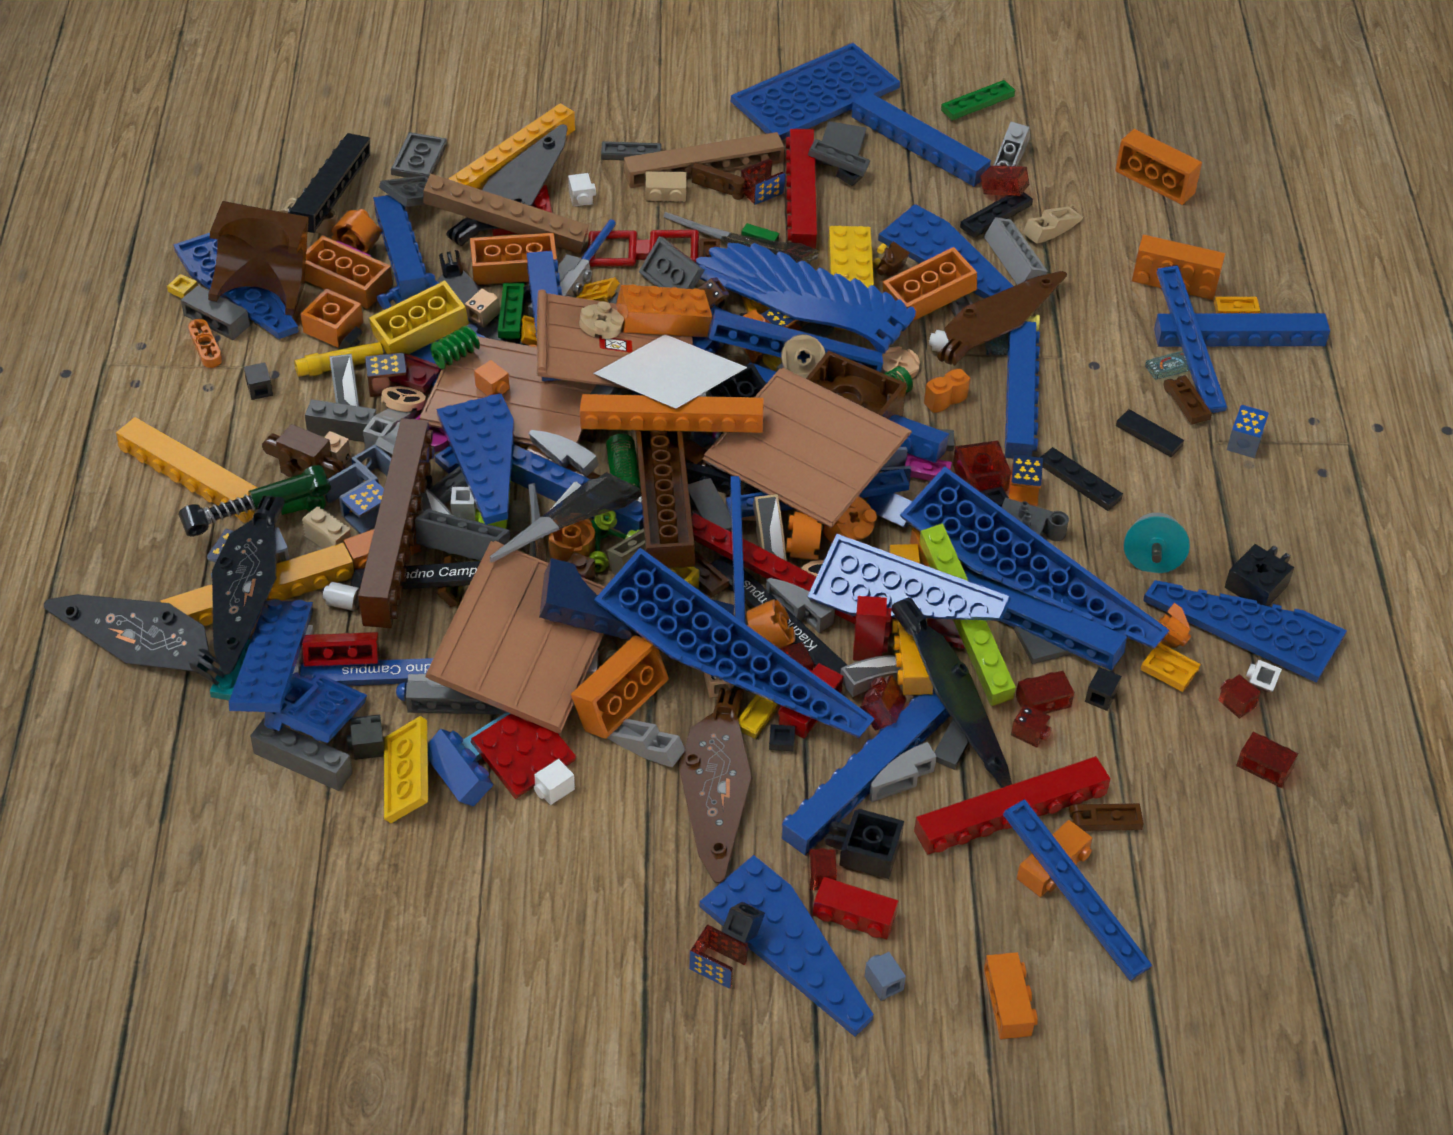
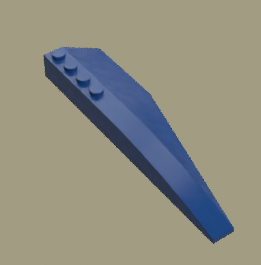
(1016, 556)
(714, 641)

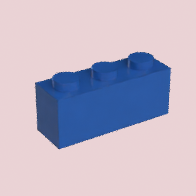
(458, 767)

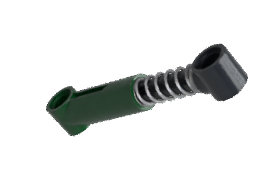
(311, 483)

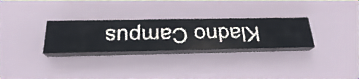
(431, 575)
(756, 595)

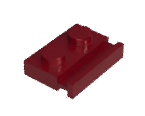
(419, 373)

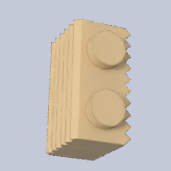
(666, 186)
(324, 529)

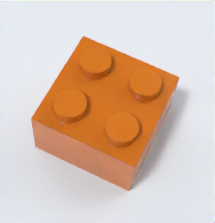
(331, 317)

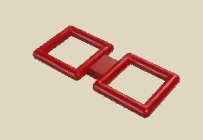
(641, 248)

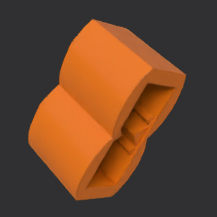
(947, 390)

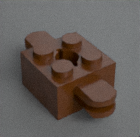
(301, 449)

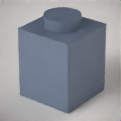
(884, 975)

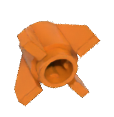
(1177, 626)

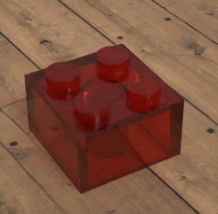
(982, 465)

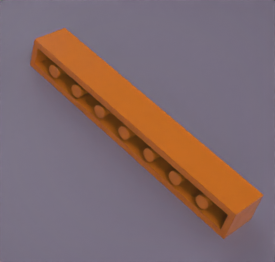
(698, 414)

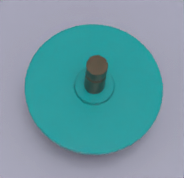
(1156, 543)

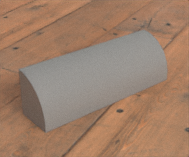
(1013, 251)

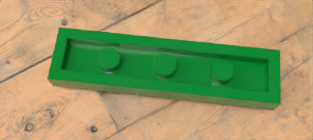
(978, 100)
(511, 311)

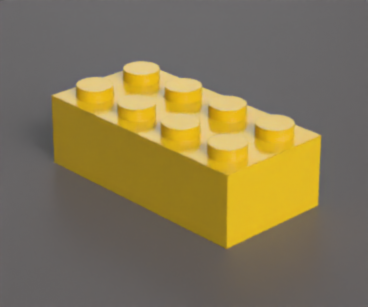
(419, 320)

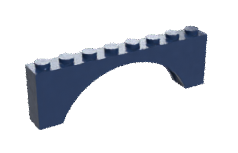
(572, 602)

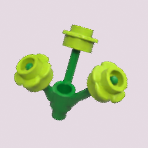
(602, 525)

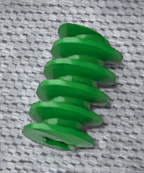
(454, 346)

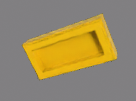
(757, 716)

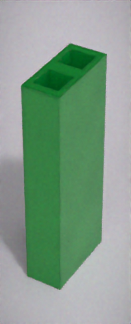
(758, 232)

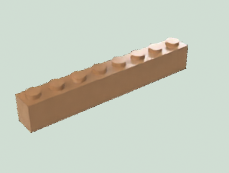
(721, 155)
(503, 212)

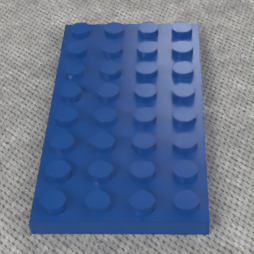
(814, 91)

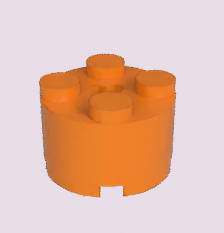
(357, 230)
(855, 522)
(805, 536)
(573, 538)
(771, 623)

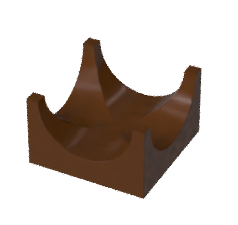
(259, 251)
(860, 384)

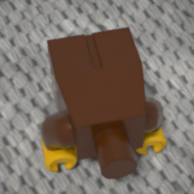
(892, 261)

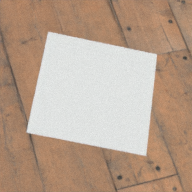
(670, 371)

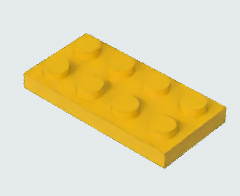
(405, 769)

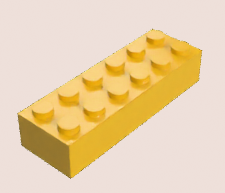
(851, 254)

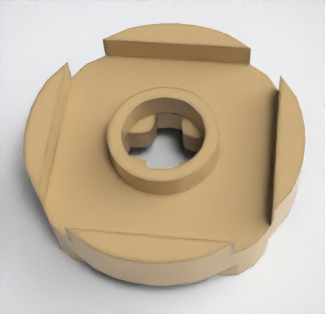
(601, 320)
(793, 348)

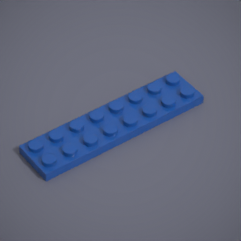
(271, 656)

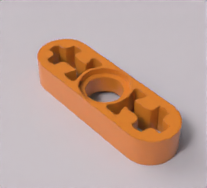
(203, 350)

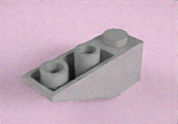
(1013, 145)
(383, 424)

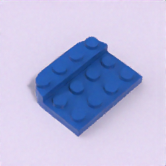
(316, 706)

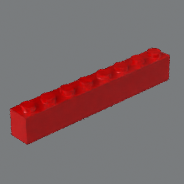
(801, 188)
(984, 813)

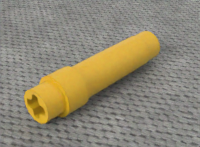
(316, 363)

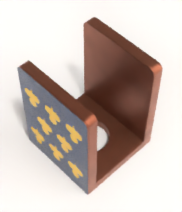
(380, 368)

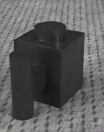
(366, 737)

